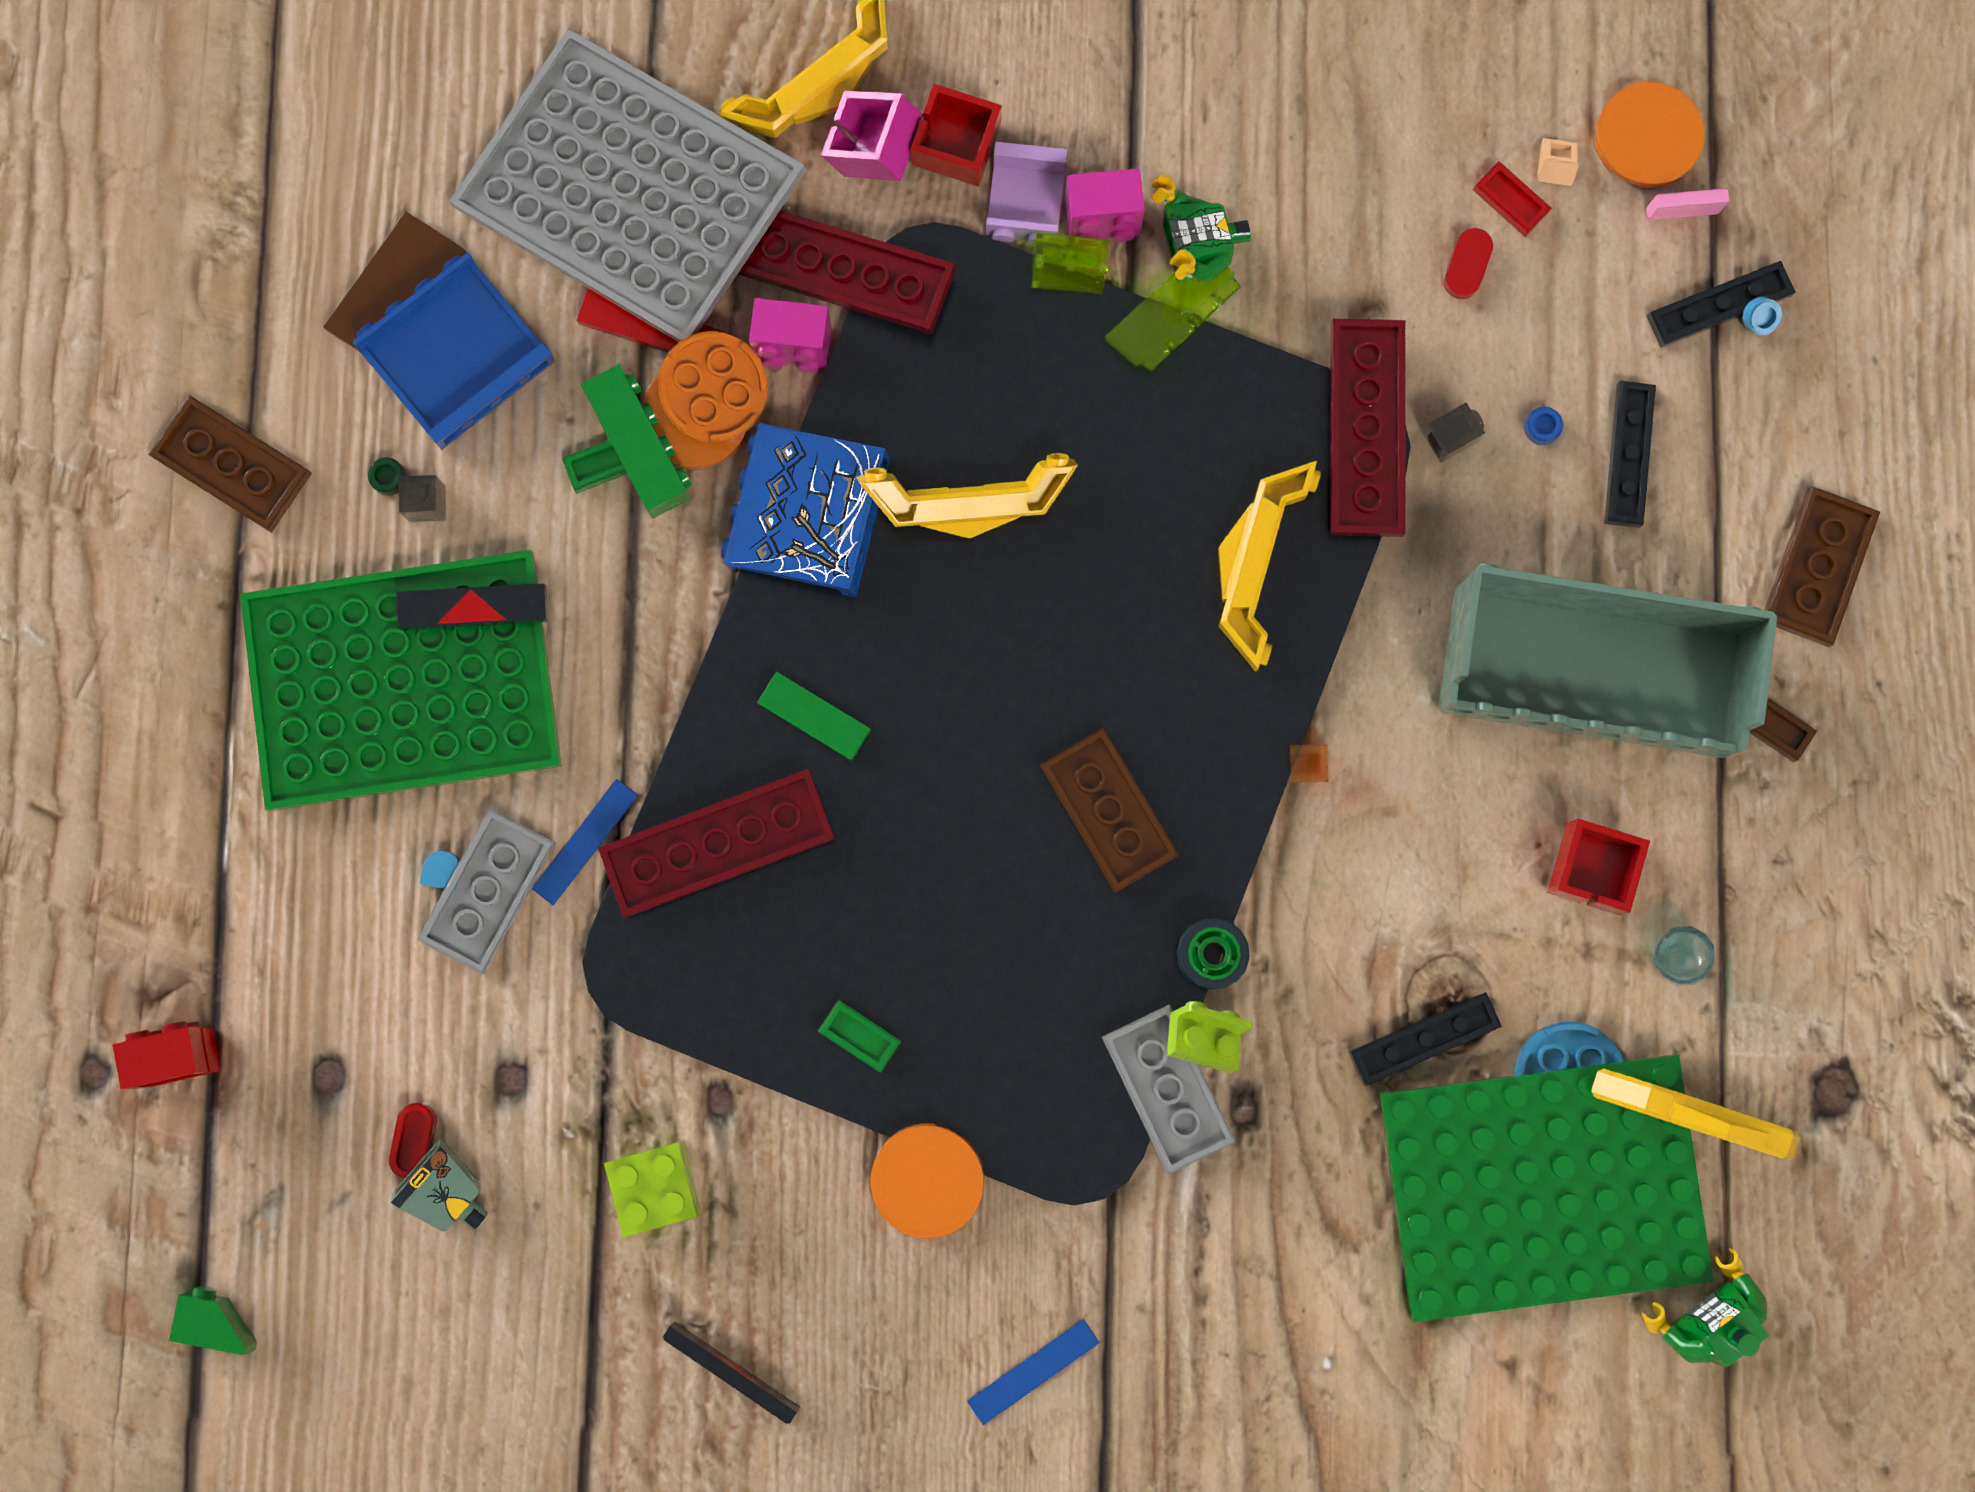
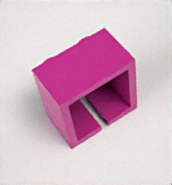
(883, 131)
(1105, 204)
(791, 334)

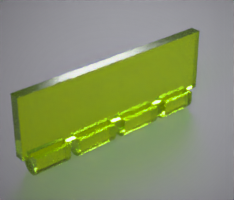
(1169, 317)

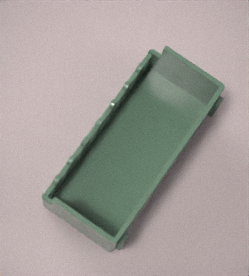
(1607, 662)

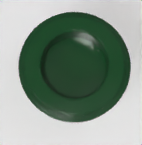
(385, 474)

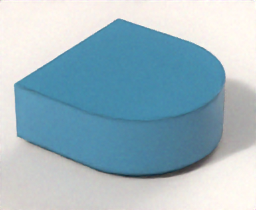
(439, 869)

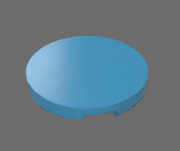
(1564, 1047)

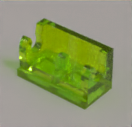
(1069, 263)

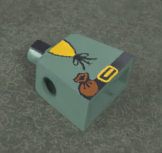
(441, 1190)

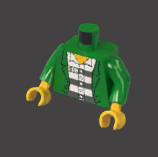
(1197, 233)
(1719, 1326)

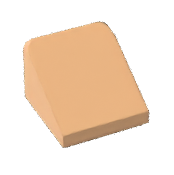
(1558, 162)

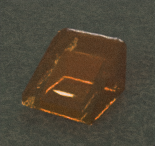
(1310, 763)

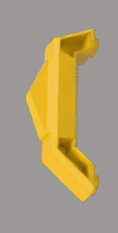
(821, 85)
(969, 509)
(1246, 557)
(1695, 1114)

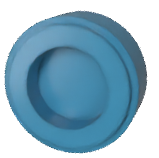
(1762, 315)

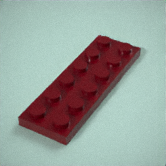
(851, 271)
(1368, 428)
(716, 843)

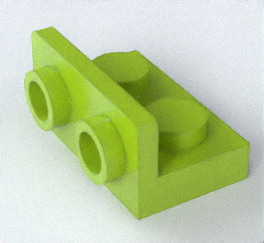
(1206, 1036)

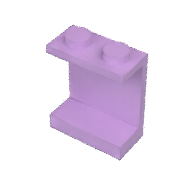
(1025, 192)

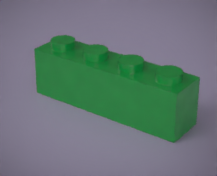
(636, 441)

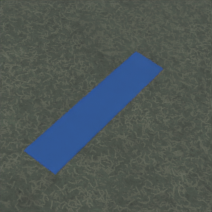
(584, 842)
(1033, 1372)

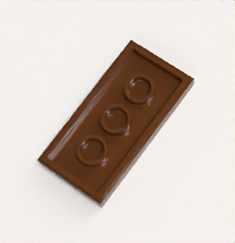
(402, 261)
(230, 463)
(1821, 565)
(1109, 810)

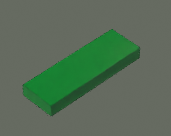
(814, 716)

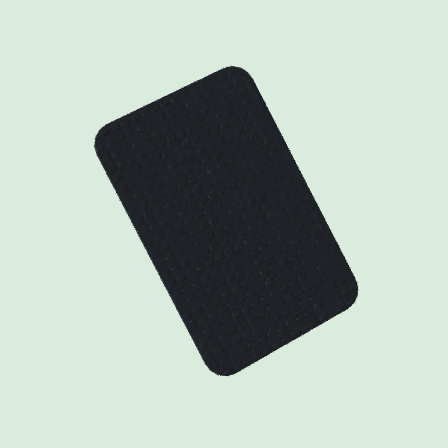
(954, 873)

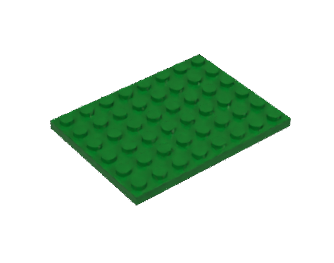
(379, 709)
(1541, 1192)

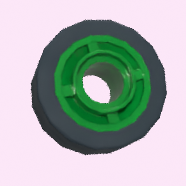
(1233, 947)

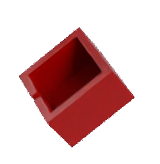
(959, 134)
(1598, 866)
(166, 1057)

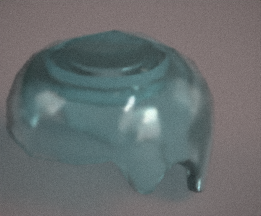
(1684, 956)

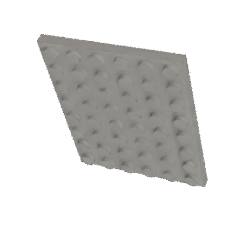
(628, 187)

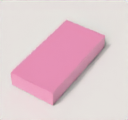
(1687, 204)

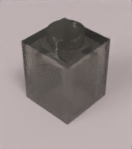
(1454, 432)
(422, 498)

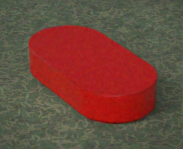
(1468, 263)
(412, 1137)

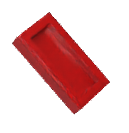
(1512, 198)

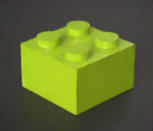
(653, 1189)

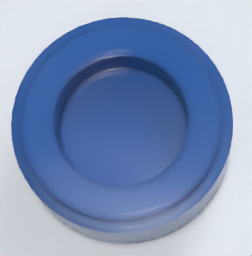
(1543, 426)

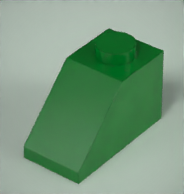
(210, 1323)

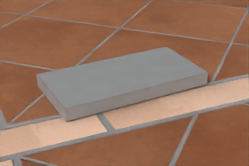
(490, 891)
(1167, 1093)

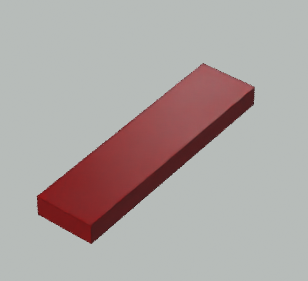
(611, 319)

